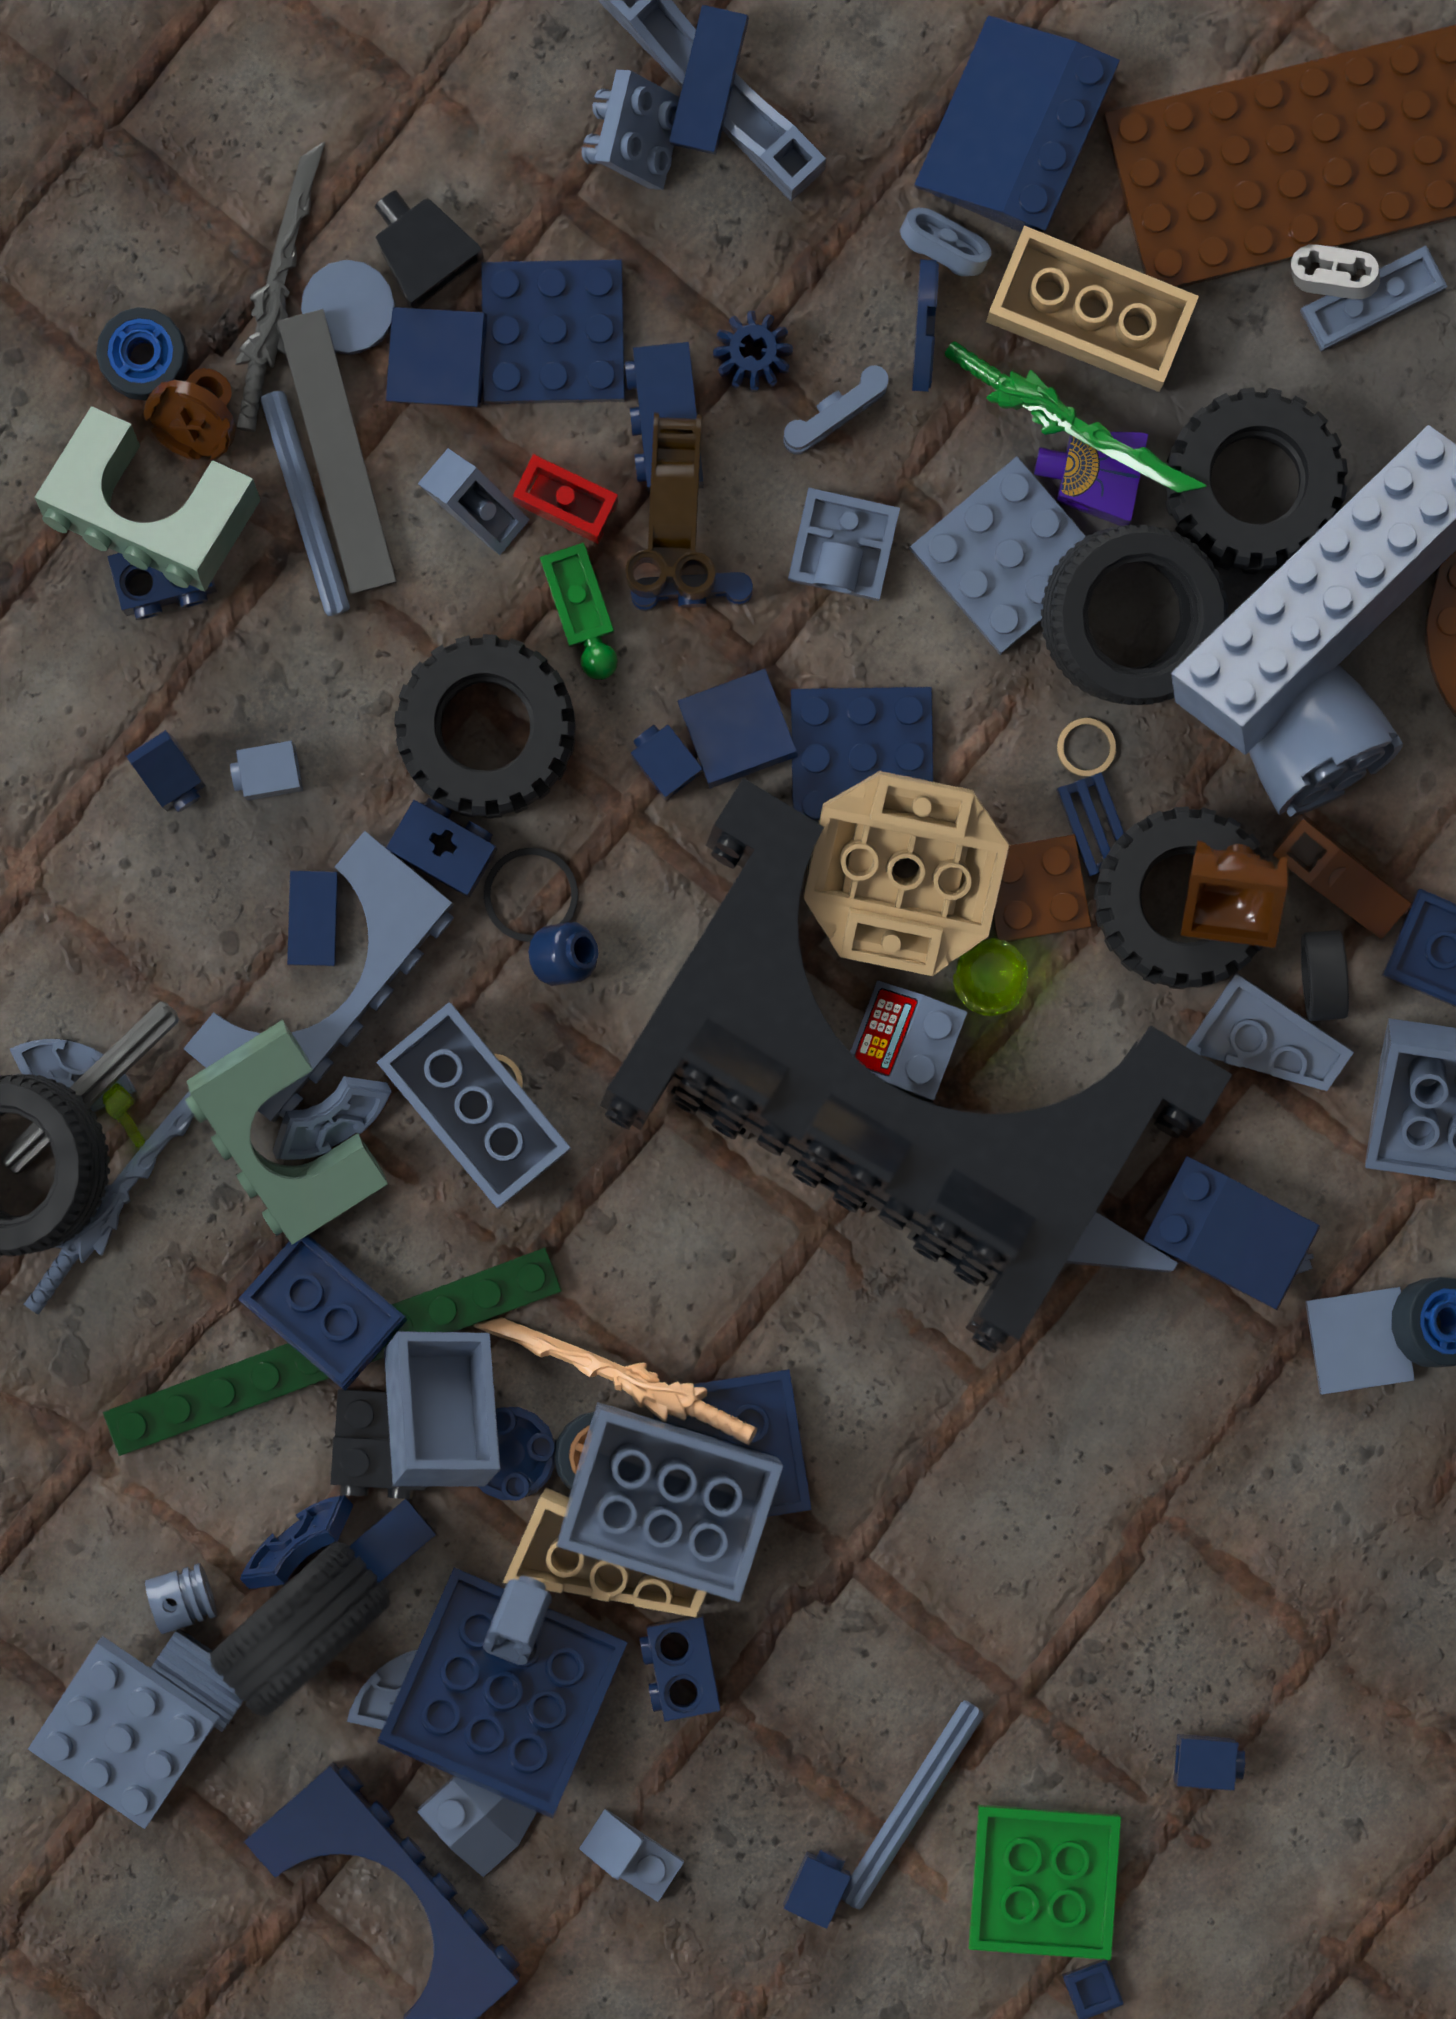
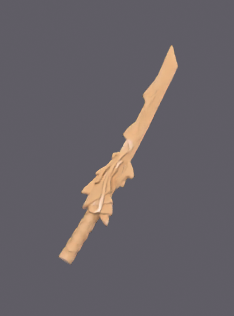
(642, 1385)

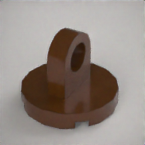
(191, 417)

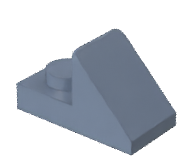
(631, 1855)

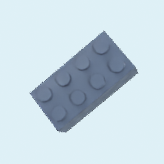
(474, 1105)

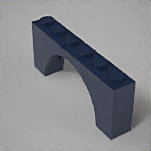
(338, 1819)

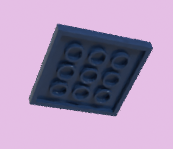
(496, 1719)

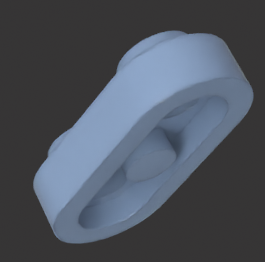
(945, 241)

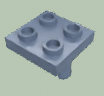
(634, 129)

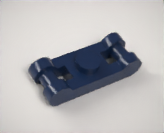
(734, 586)

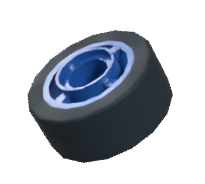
(135, 328)
(1416, 1322)

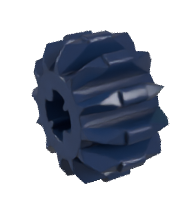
(748, 366)

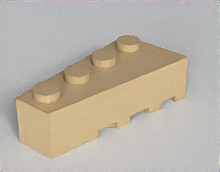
(584, 1575)

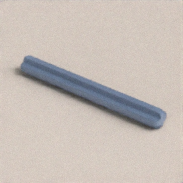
(305, 503)
(912, 1804)

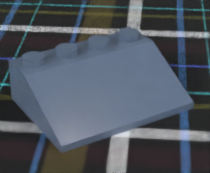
(1415, 1102)
(669, 1502)

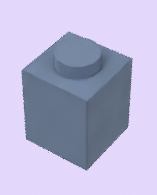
(267, 771)

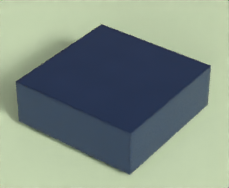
(1092, 1989)

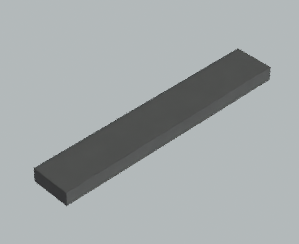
(337, 451)

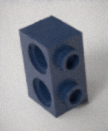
(161, 594)
(693, 1666)

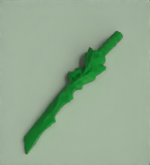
(1057, 417)

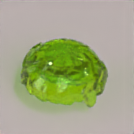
(991, 977)

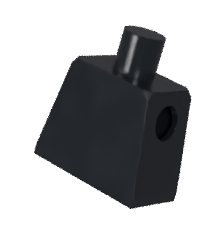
(423, 247)

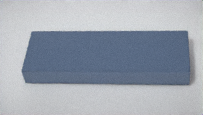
(1400, 287)

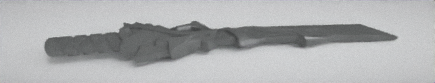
(270, 300)

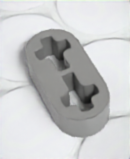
(1335, 271)

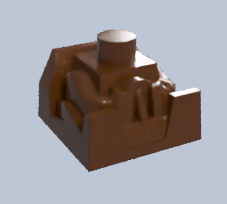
(1235, 896)

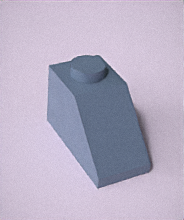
(474, 501)

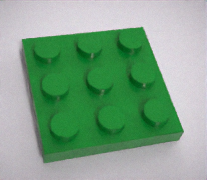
(1044, 1882)

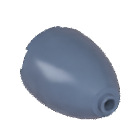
(1324, 744)

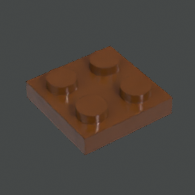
(1041, 890)

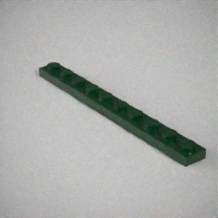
(286, 1370)

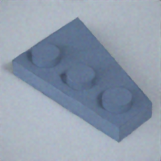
(1265, 1035)

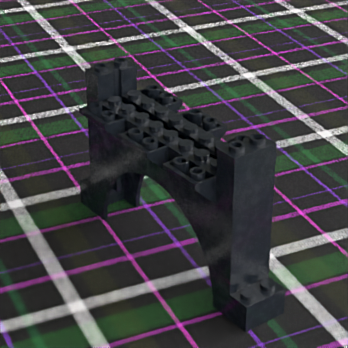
(976, 1189)

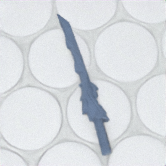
(98, 1231)

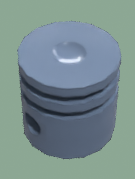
(191, 1593)

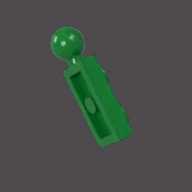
(581, 608)

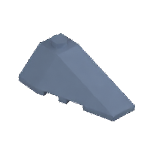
(476, 1822)

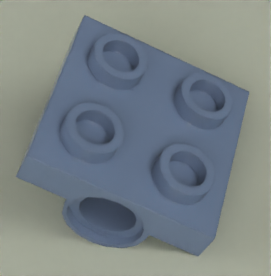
(843, 544)

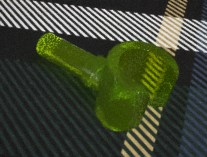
(117, 1102)

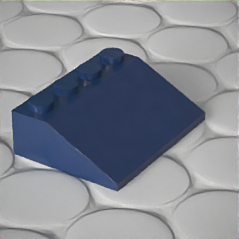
(1017, 124)

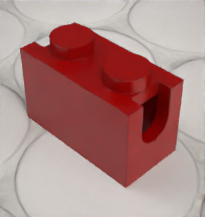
(565, 498)

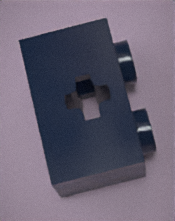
(457, 870)

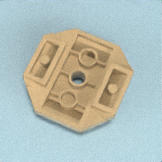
(914, 920)

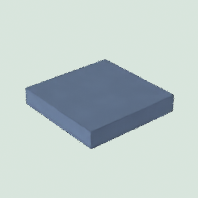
(1356, 1341)

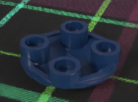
(524, 1454)

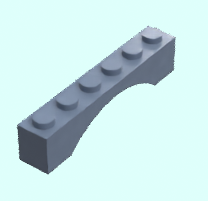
(749, 120)

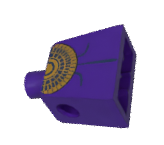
(1092, 479)

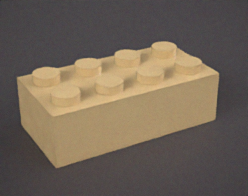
(1092, 308)

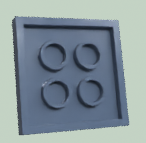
(1000, 552)
(123, 1732)

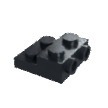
(363, 1446)

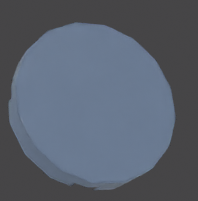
(354, 302)

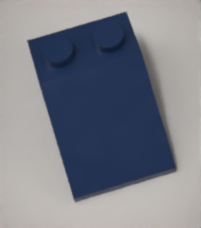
(1231, 1233)

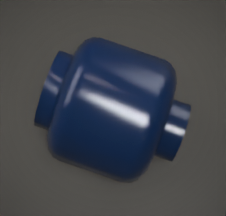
(563, 953)

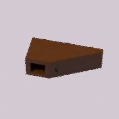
(1341, 877)

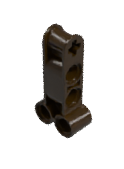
(673, 510)

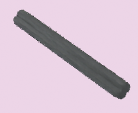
(98, 1079)

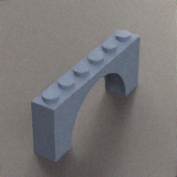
(399, 917)

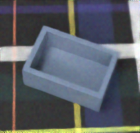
(441, 1409)

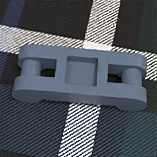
(836, 411)

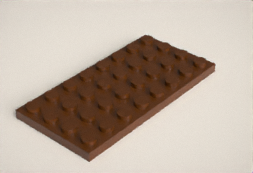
(1291, 159)

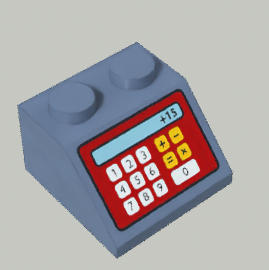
(907, 1039)

